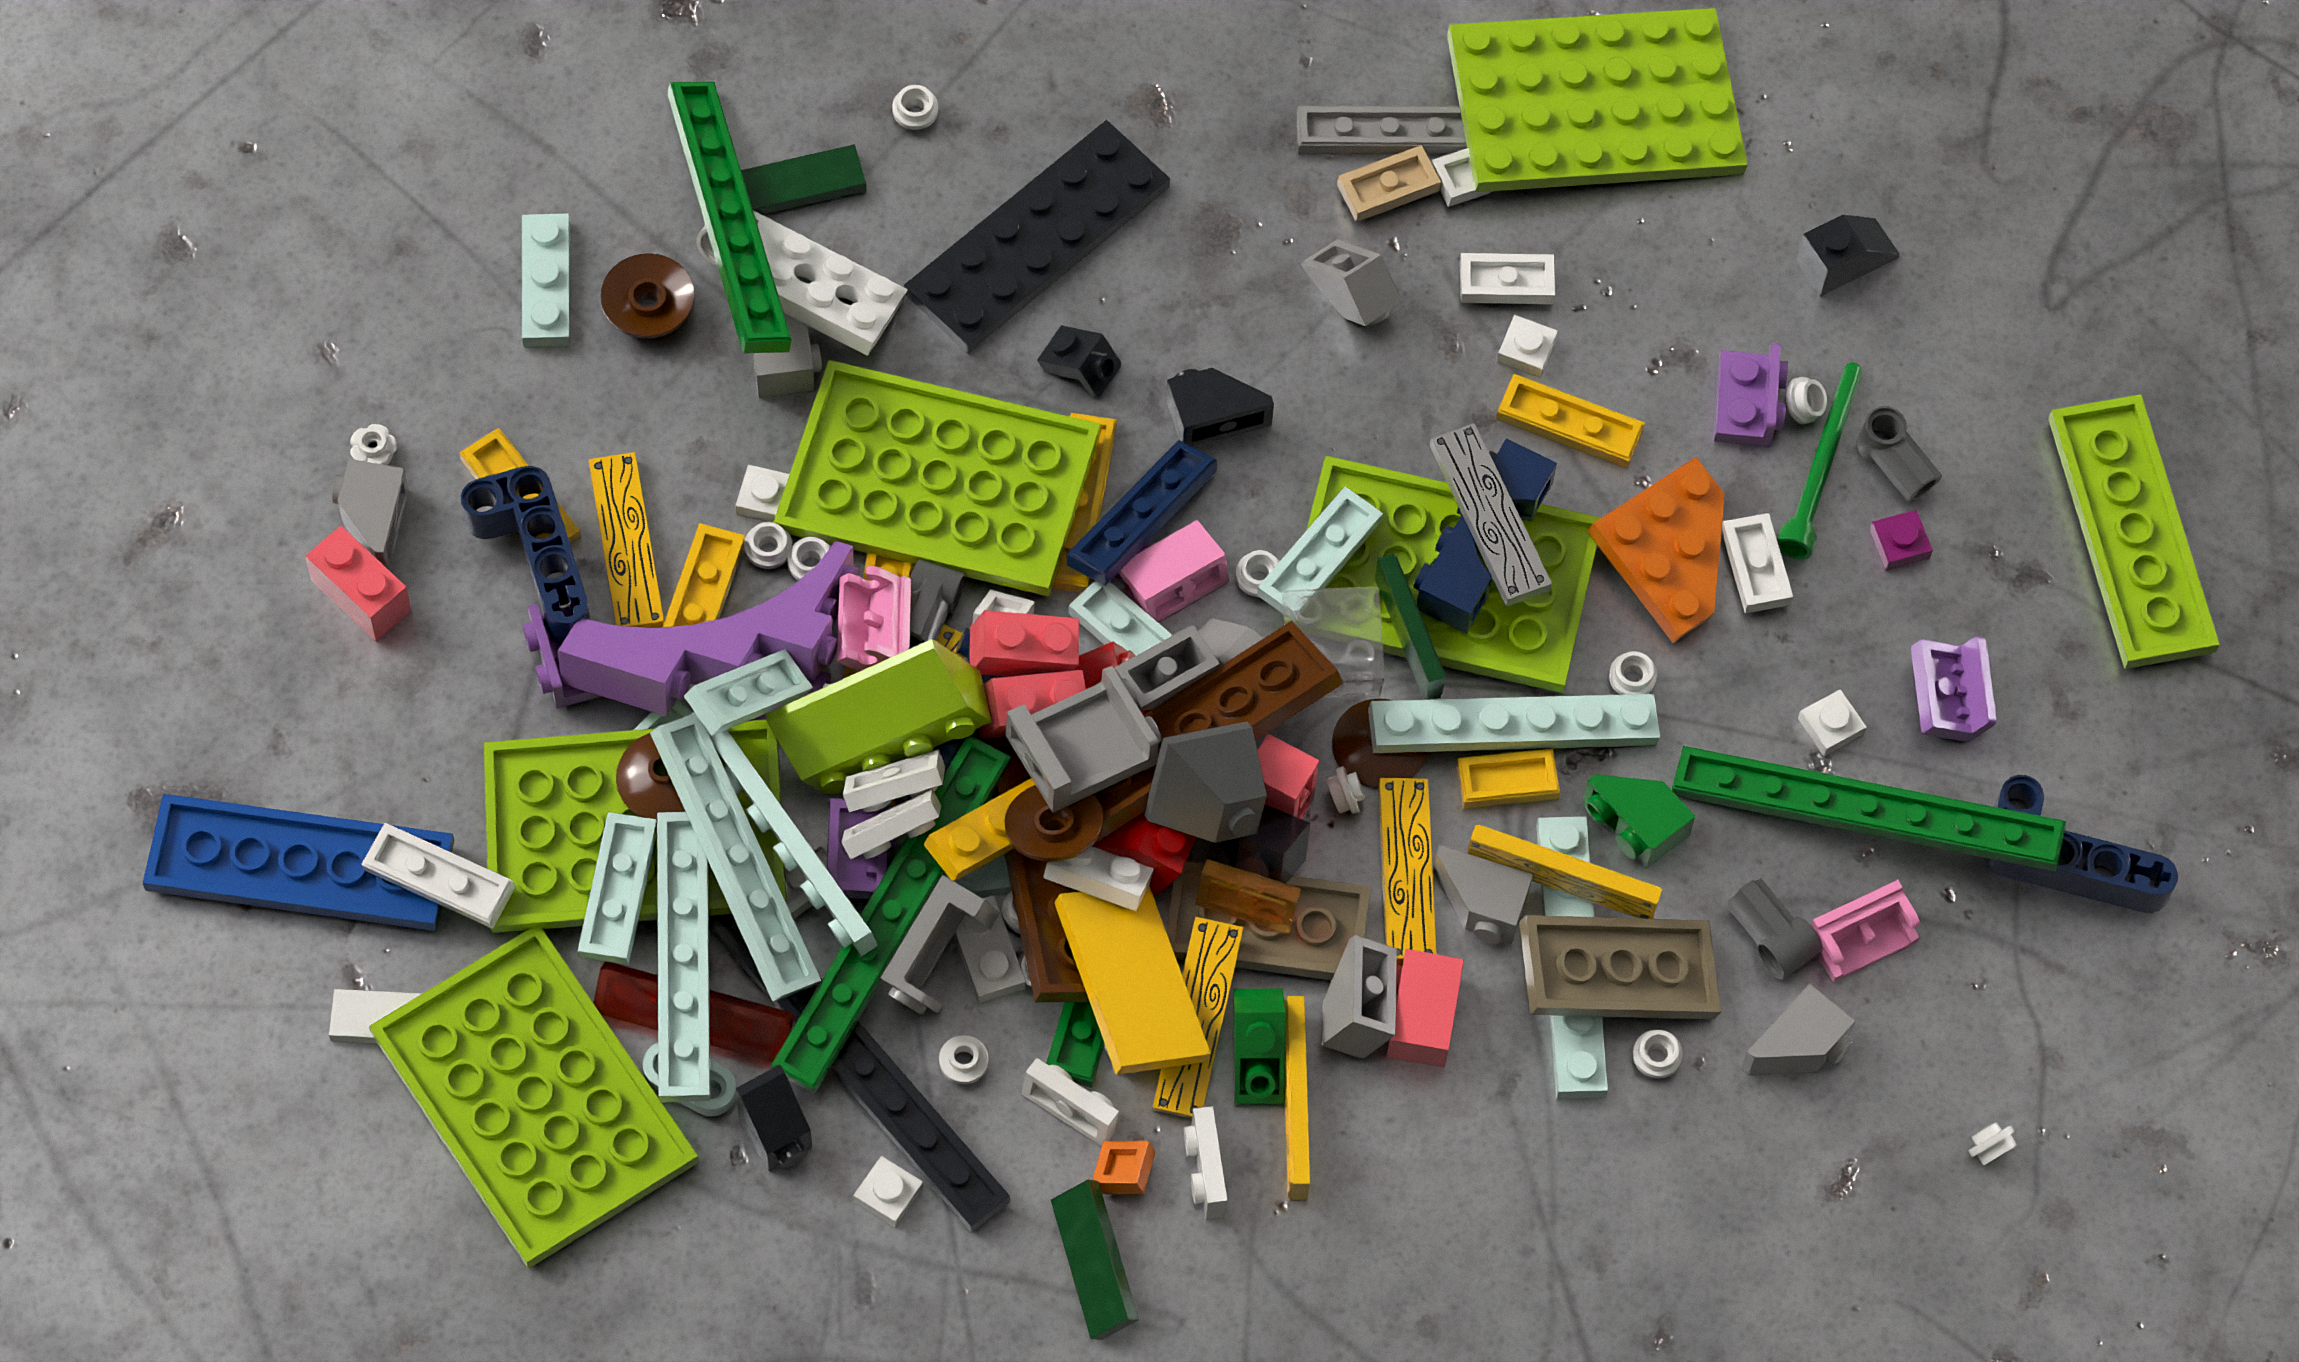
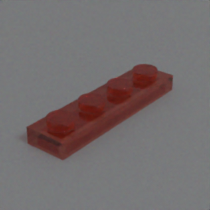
(734, 1021)

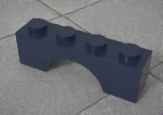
(1457, 581)

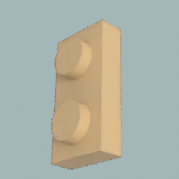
(1388, 183)

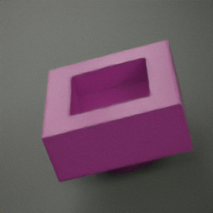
(1901, 540)

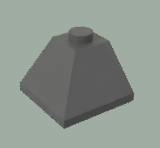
(1209, 784)

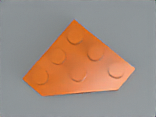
(1669, 546)

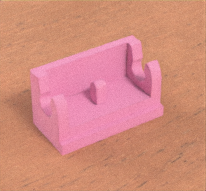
(1175, 572)
(872, 618)
(1866, 931)

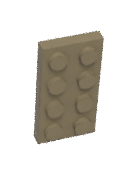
(1322, 926)
(1619, 967)

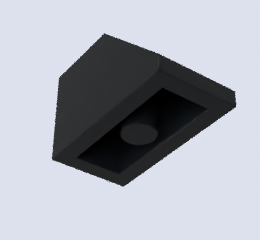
(1844, 251)
(1215, 406)
(1275, 849)
(773, 1119)

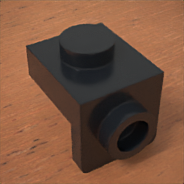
(1082, 357)

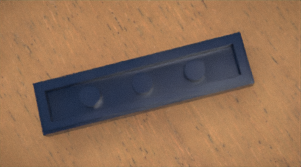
(1141, 512)

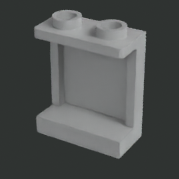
(1084, 741)
(928, 940)

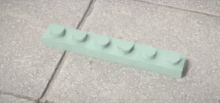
(1513, 723)
(793, 847)
(735, 857)
(682, 962)
(1575, 1039)

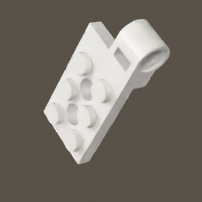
(832, 278)

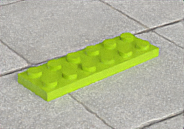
(2133, 531)

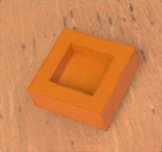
(1124, 1166)

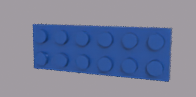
(280, 862)

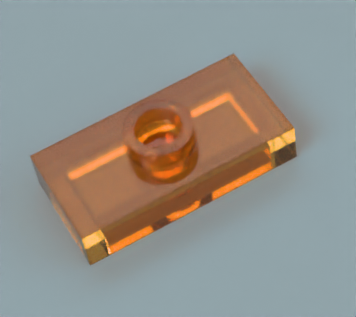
(1248, 896)

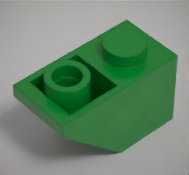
(1640, 813)
(1259, 1046)

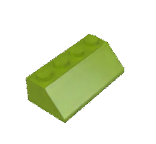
(881, 716)

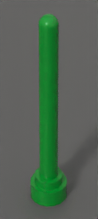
(1797, 536)

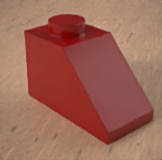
(1151, 846)

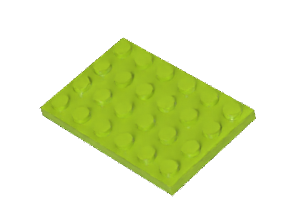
(1596, 99)
(938, 477)
(1513, 643)
(550, 813)
(533, 1095)

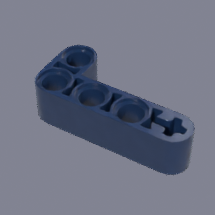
(530, 518)
(2085, 853)

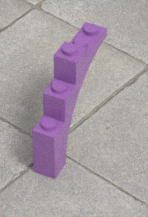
(658, 664)

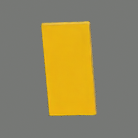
(1132, 983)

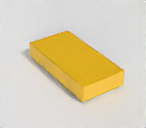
(1508, 778)

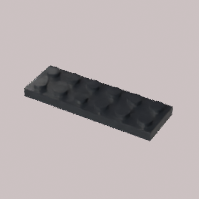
(1036, 236)

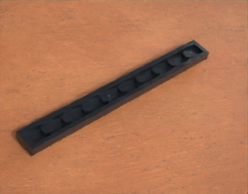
(893, 1104)

